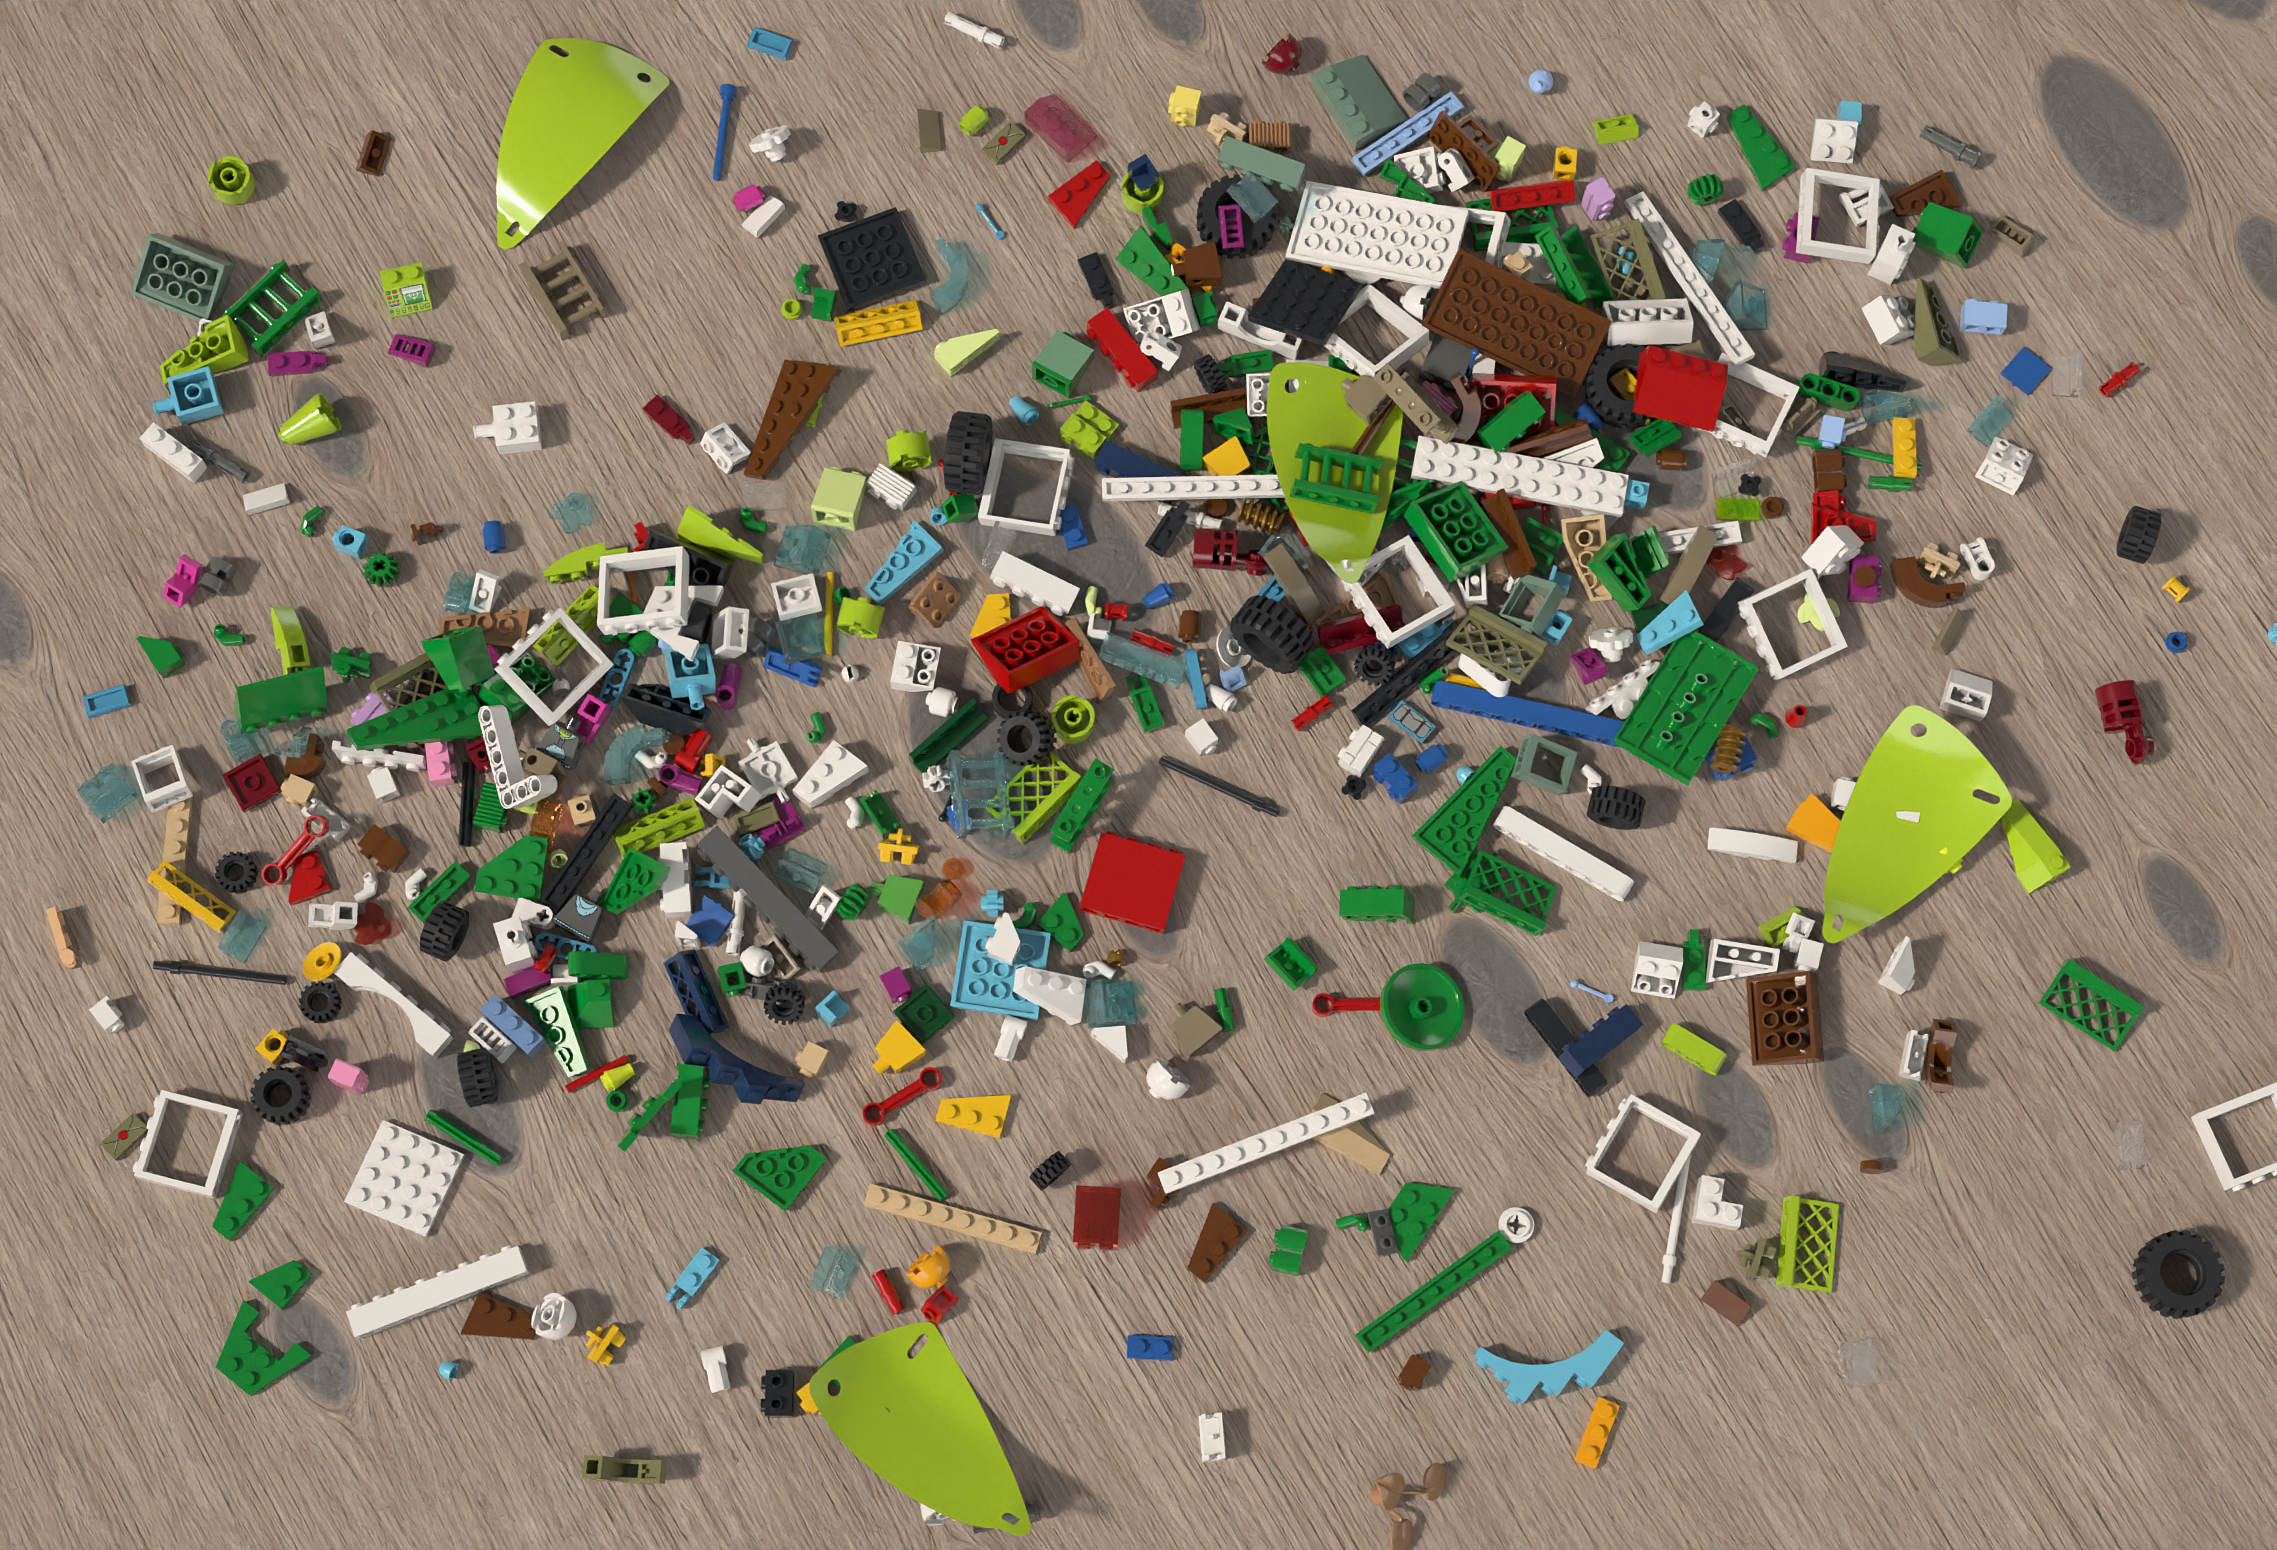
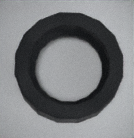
(699, 623)
(1002, 712)

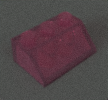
(1059, 126)

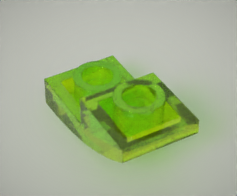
(1738, 510)

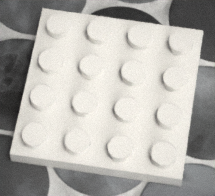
(404, 1178)

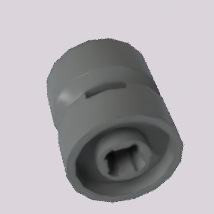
(1420, 93)
(214, 583)
(758, 635)

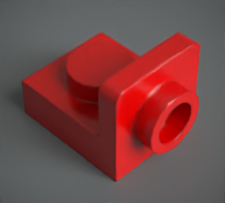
(1831, 499)
(641, 536)
(939, 1304)

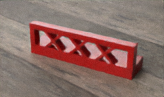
(1532, 195)

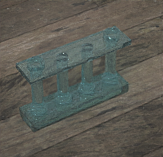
(961, 804)

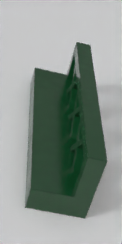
(948, 736)

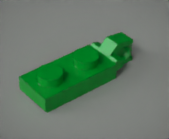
(1247, 363)
(1693, 963)

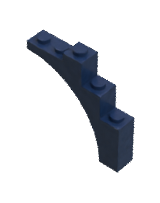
(725, 1068)

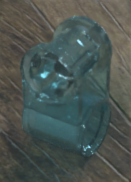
(457, 598)
(238, 744)

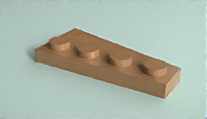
(1379, 592)
(499, 628)
(1091, 665)

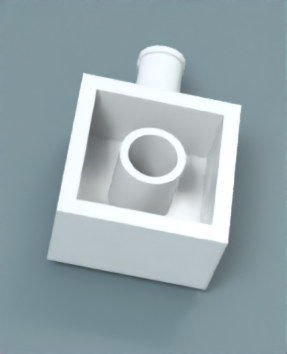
(1892, 254)
(514, 428)
(1832, 550)
(515, 945)

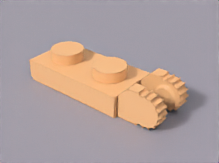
(62, 939)

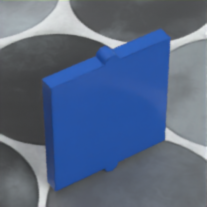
(2025, 371)
(709, 920)

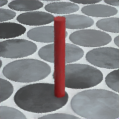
(595, 1074)

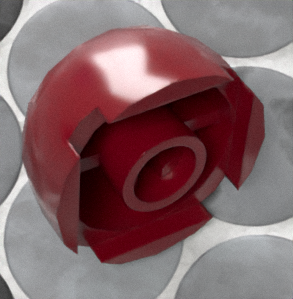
(1283, 56)

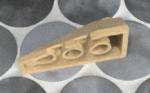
(1583, 539)
(1353, 1141)

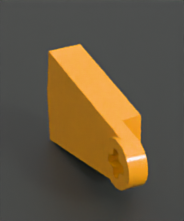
(1814, 824)

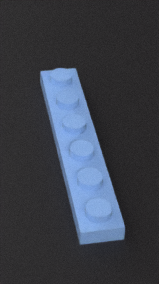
(1405, 134)

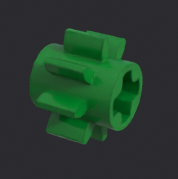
(649, 801)

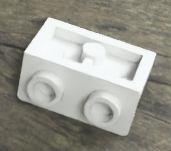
(724, 447)

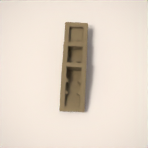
(1690, 564)
(1294, 584)

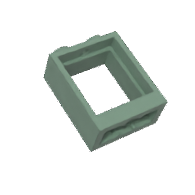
(1524, 587)
(1525, 758)

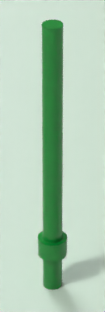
(1849, 451)

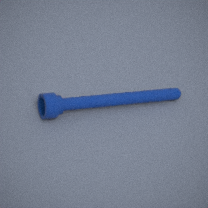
(727, 94)

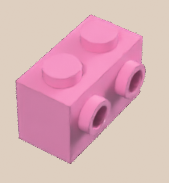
(440, 764)

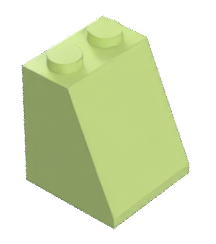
(839, 498)

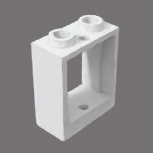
(725, 639)
(166, 795)

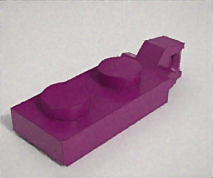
(295, 363)

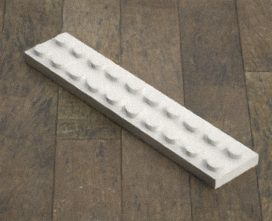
(1520, 476)

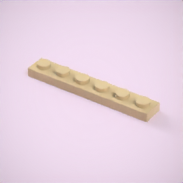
(175, 854)

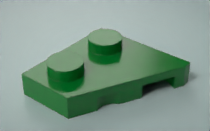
(1062, 923)
(282, 1283)

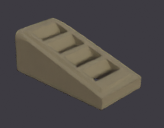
(2023, 234)

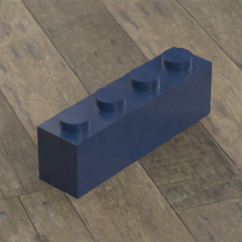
(1125, 464)
(1600, 1041)

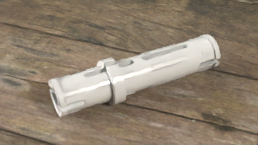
(983, 34)
(1197, 519)
(735, 929)

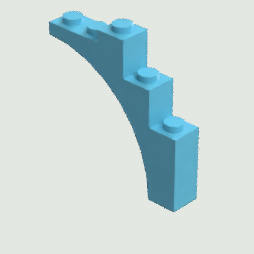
(1552, 1377)

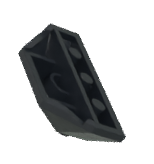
(656, 708)

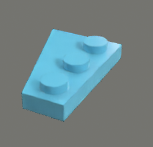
(1670, 624)

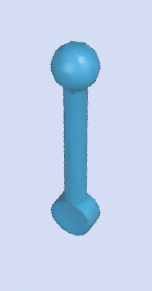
(999, 234)

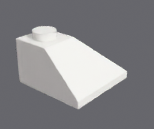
(1899, 969)

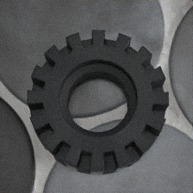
(1209, 374)
(1370, 674)
(236, 885)
(314, 990)
(780, 1013)
(1049, 1170)

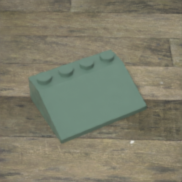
(1357, 100)
(1263, 164)
(181, 277)

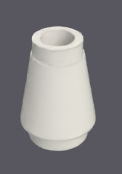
(1221, 698)

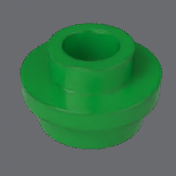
(617, 1094)

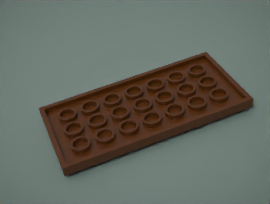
(1515, 322)

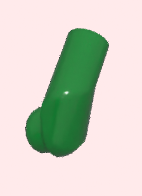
(800, 279)
(750, 523)
(226, 637)
(1429, 681)
(1767, 722)
(818, 730)
(1028, 918)
(1353, 1219)

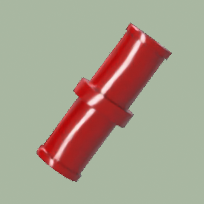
(2119, 379)
(1152, 642)
(1311, 713)
(888, 1292)

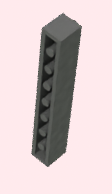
(766, 899)

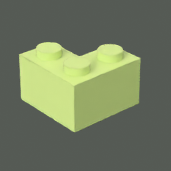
(1509, 157)

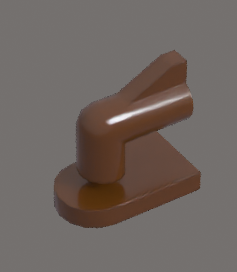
(429, 528)

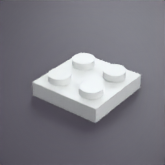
(1834, 140)

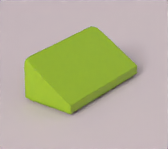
(1616, 129)
(1775, 928)

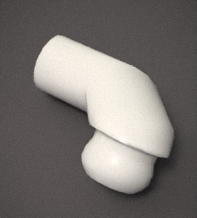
(651, 762)
(857, 813)
(412, 886)
(369, 889)
(1096, 968)

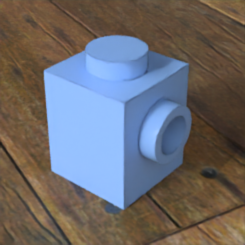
(1831, 431)

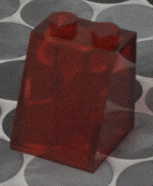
(1096, 1217)

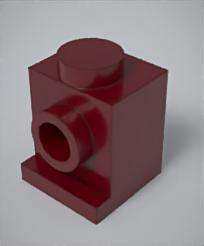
(475, 750)

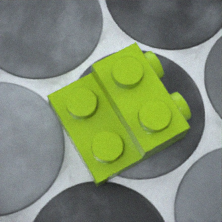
(1088, 429)

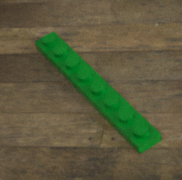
(1433, 1292)

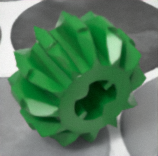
(1705, 189)
(380, 576)
(853, 902)

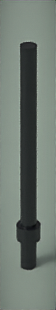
(1257, 804)
(177, 967)

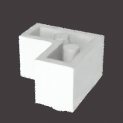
(724, 790)
(1710, 1209)

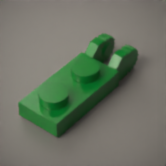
(1145, 705)

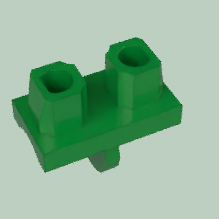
(351, 666)

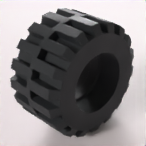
(2138, 534)
(1041, 738)
(1616, 807)
(444, 931)
(477, 1077)
(268, 1082)

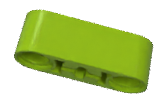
(1693, 1049)

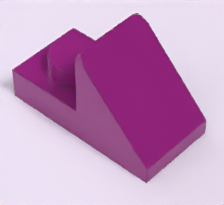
(1589, 665)

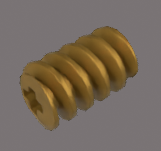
(1260, 517)
(1728, 749)

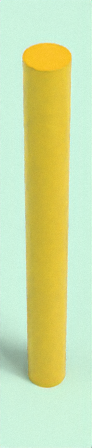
(828, 622)

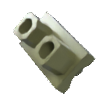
(1761, 1250)

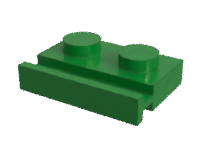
(1654, 437)
(1649, 551)
(1321, 672)

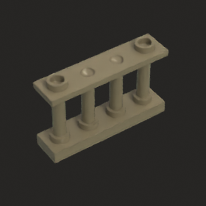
(552, 307)
(1417, 403)

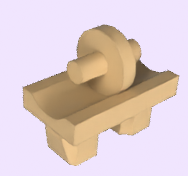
(1221, 127)
(1938, 563)

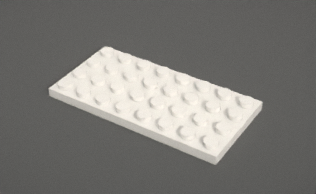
(1376, 234)

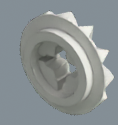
(1524, 1218)

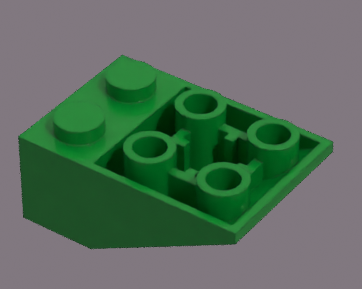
(499, 692)

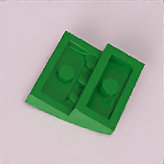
(1537, 536)

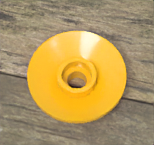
(322, 961)

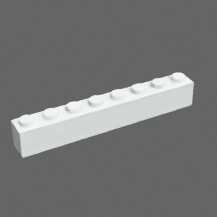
(437, 1292)

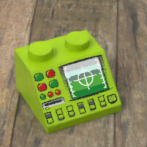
(406, 290)

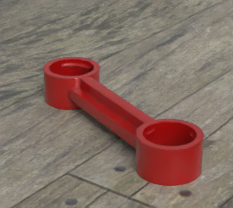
(295, 850)
(1347, 1004)
(902, 1096)

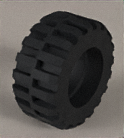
(1209, 226)
(1601, 398)
(968, 452)
(1272, 634)
(2201, 1257)

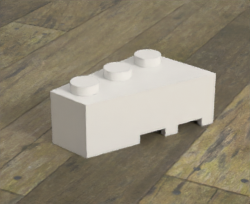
(1474, 588)
(828, 775)
(678, 885)
(1739, 960)
(1053, 991)

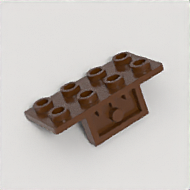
(1471, 141)

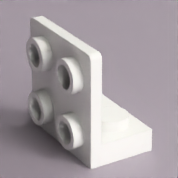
(2004, 465)

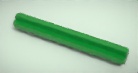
(463, 1137)
(916, 1164)

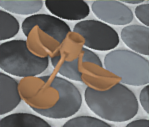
(1388, 1493)

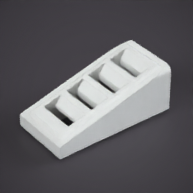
(502, 1049)

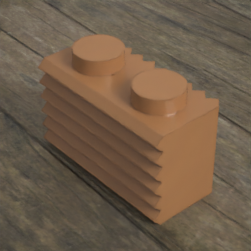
(1271, 137)

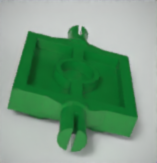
(1456, 884)

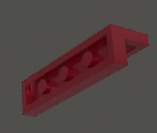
(1355, 627)

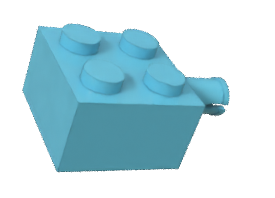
(192, 396)
(690, 677)

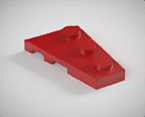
(1078, 193)
(1825, 516)

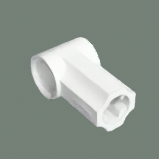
(1012, 1032)
(715, 1363)

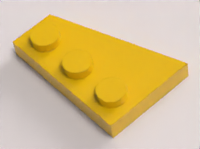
(976, 1114)

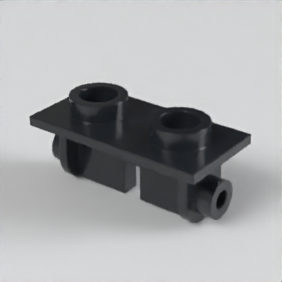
(304, 1054)

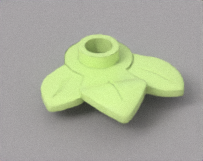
(1807, 612)

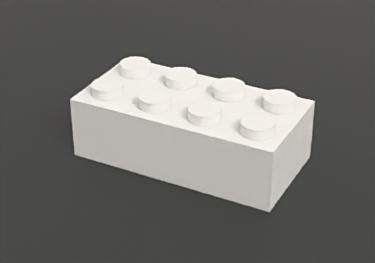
(1648, 322)

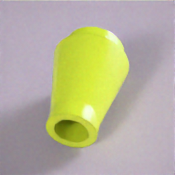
(615, 1077)

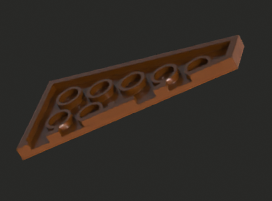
(788, 410)

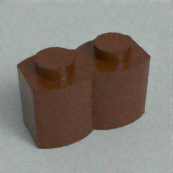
(1828, 471)
(383, 848)

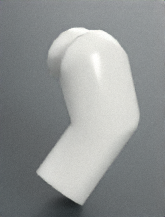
(1594, 778)

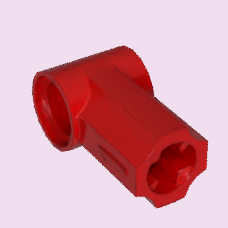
(691, 755)

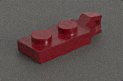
(668, 419)

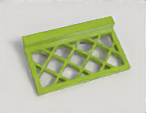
(1050, 803)
(1788, 1244)

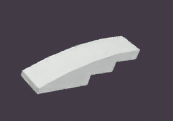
(1752, 844)

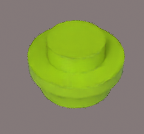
(791, 309)

